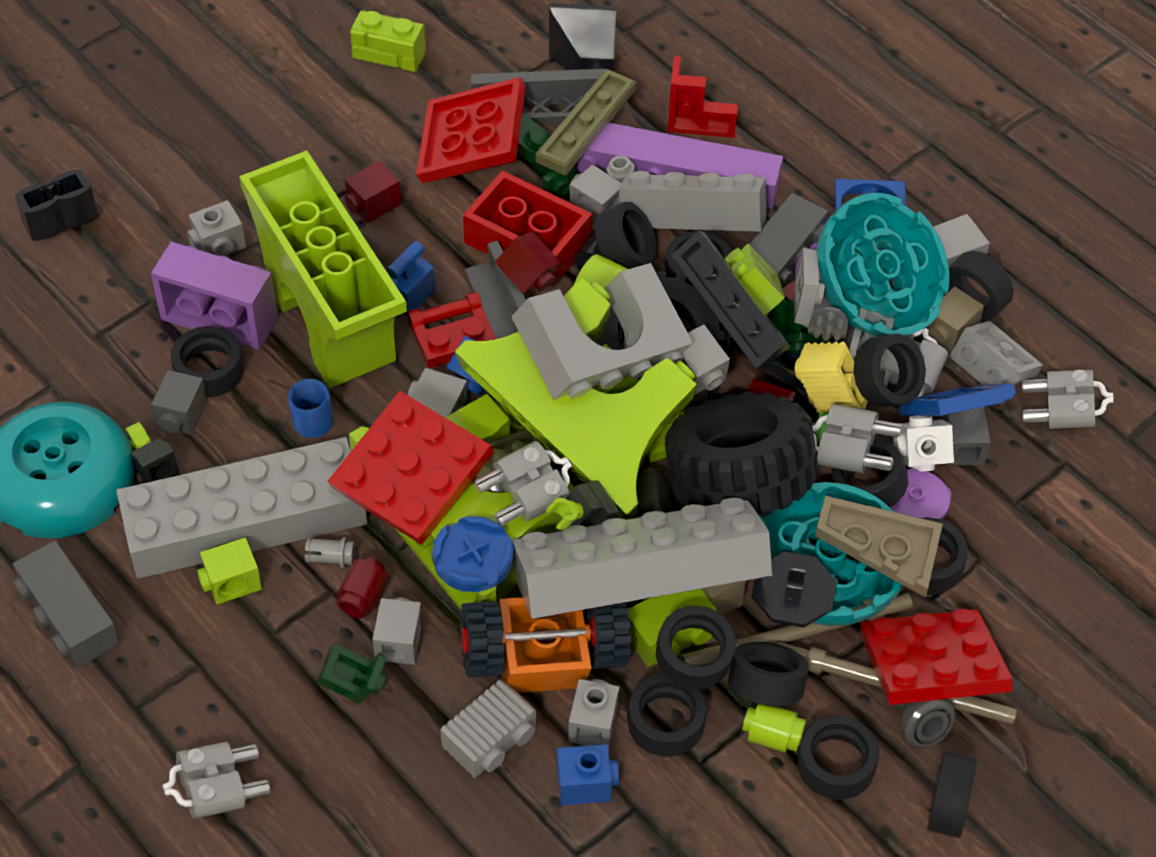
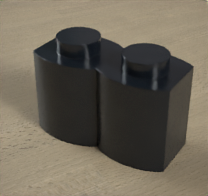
(56, 205)

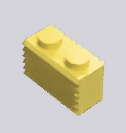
(828, 376)

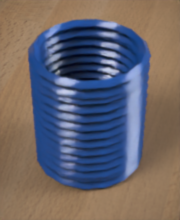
(309, 394)

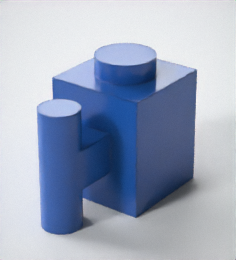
(412, 276)

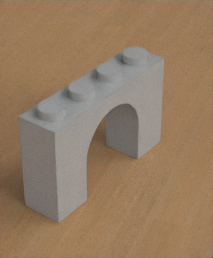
(576, 364)

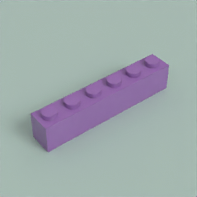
(667, 153)

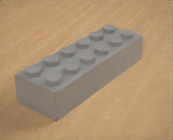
(260, 498)
(641, 557)

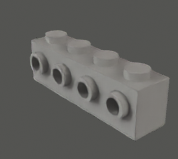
(698, 201)

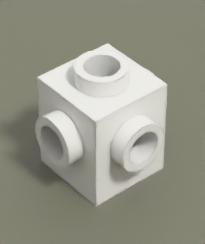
(925, 443)

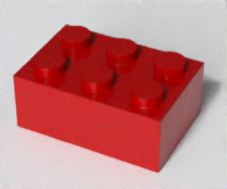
(517, 208)

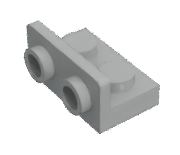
(808, 288)
(993, 356)

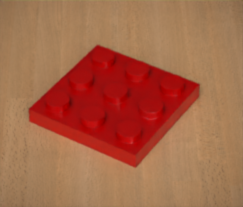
(471, 130)
(410, 467)
(935, 656)

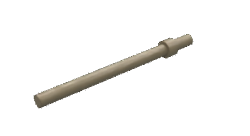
(791, 633)
(819, 662)

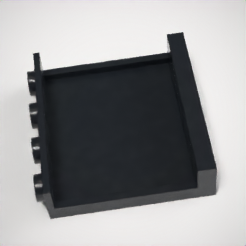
(737, 309)

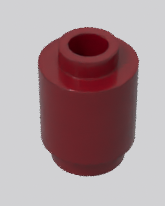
(362, 587)

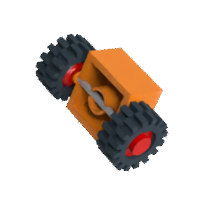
(545, 650)

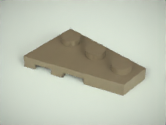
(882, 539)

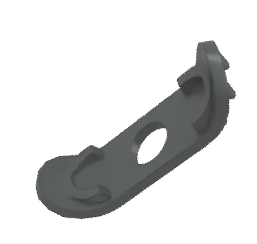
(829, 324)

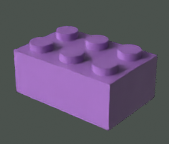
(215, 291)

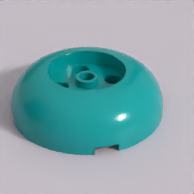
(907, 252)
(67, 498)
(796, 528)

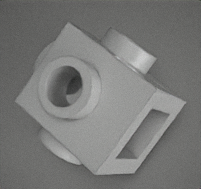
(216, 230)

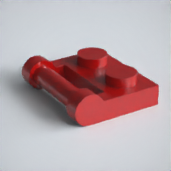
(440, 342)

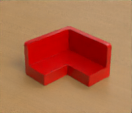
(691, 113)

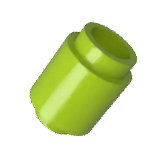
(774, 727)

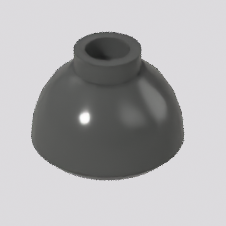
(926, 722)

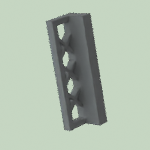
(547, 88)
(496, 292)

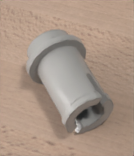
(619, 167)
(331, 551)

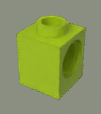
(229, 571)

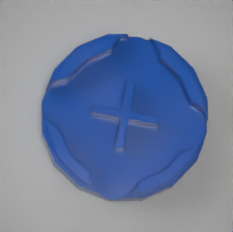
(473, 554)

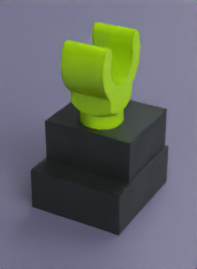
(152, 459)
(584, 506)

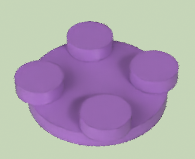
(924, 496)

